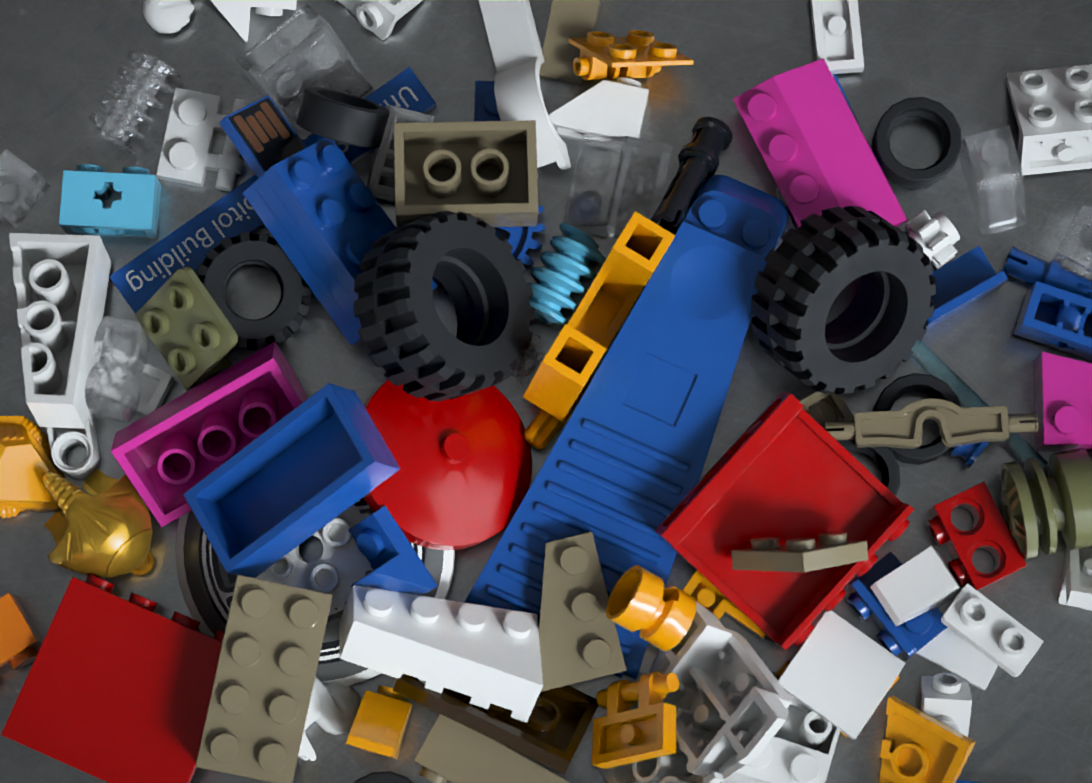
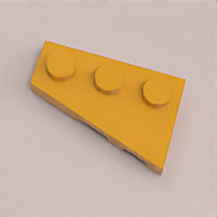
(920, 747)

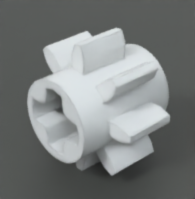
(935, 236)

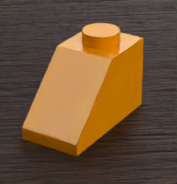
(381, 722)

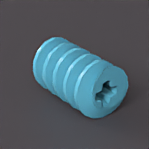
(563, 274)

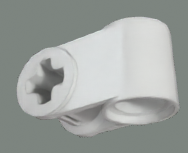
(64, 439)

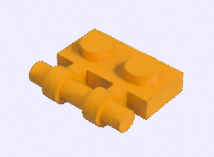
(638, 733)

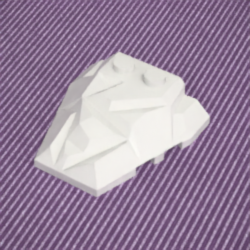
(723, 705)

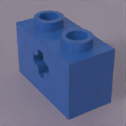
(1057, 319)

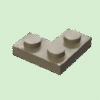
(799, 553)

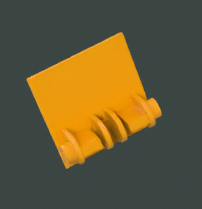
(629, 56)

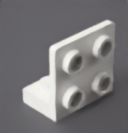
(1053, 118)

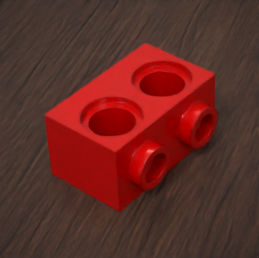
(987, 533)

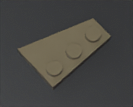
(573, 625)

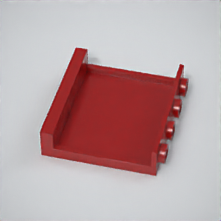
(788, 484)
(118, 688)

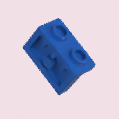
(901, 639)

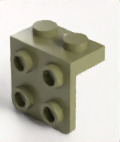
(188, 328)

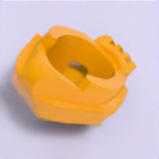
(23, 462)

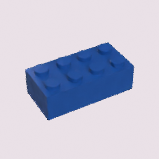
(291, 481)

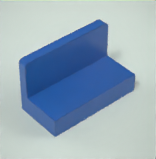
(963, 284)

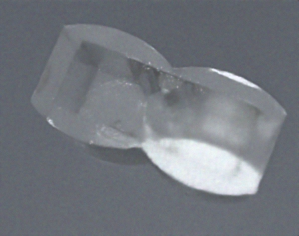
(121, 356)

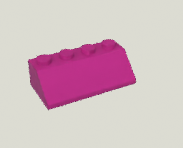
(816, 145)
(204, 429)

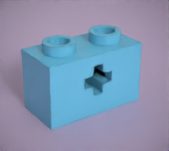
(131, 216)

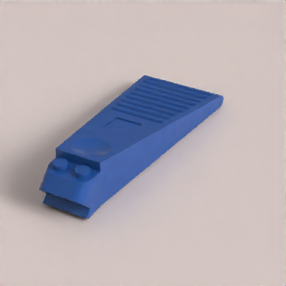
(648, 409)

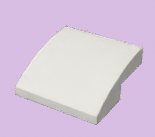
(841, 674)

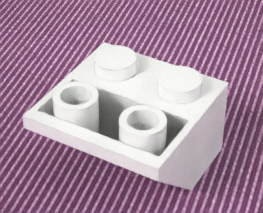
(796, 753)

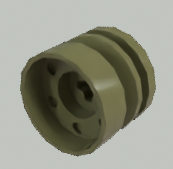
(1043, 505)

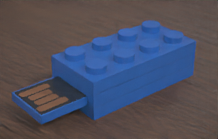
(310, 206)

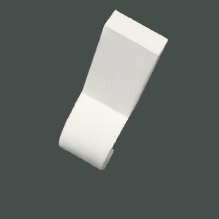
(517, 80)

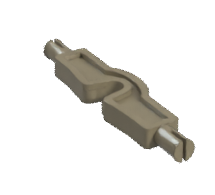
(956, 425)

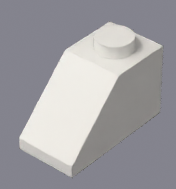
(603, 111)

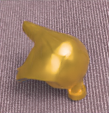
(101, 530)

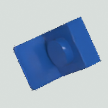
(390, 555)

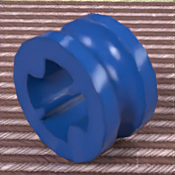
(969, 452)

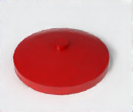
(458, 465)

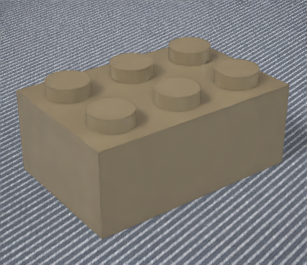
(467, 169)

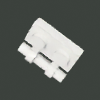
(190, 139)

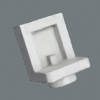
(947, 700)

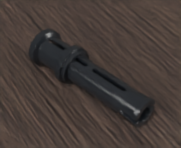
(697, 162)

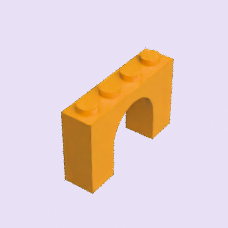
(598, 316)

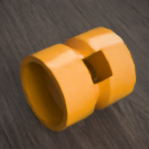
(648, 605)

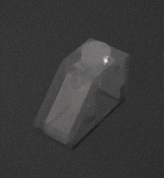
(994, 180)

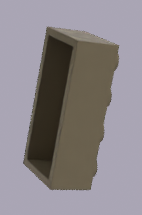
(264, 680)

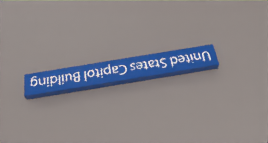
(235, 215)

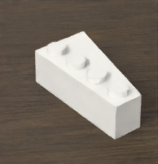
(60, 307)
(446, 644)

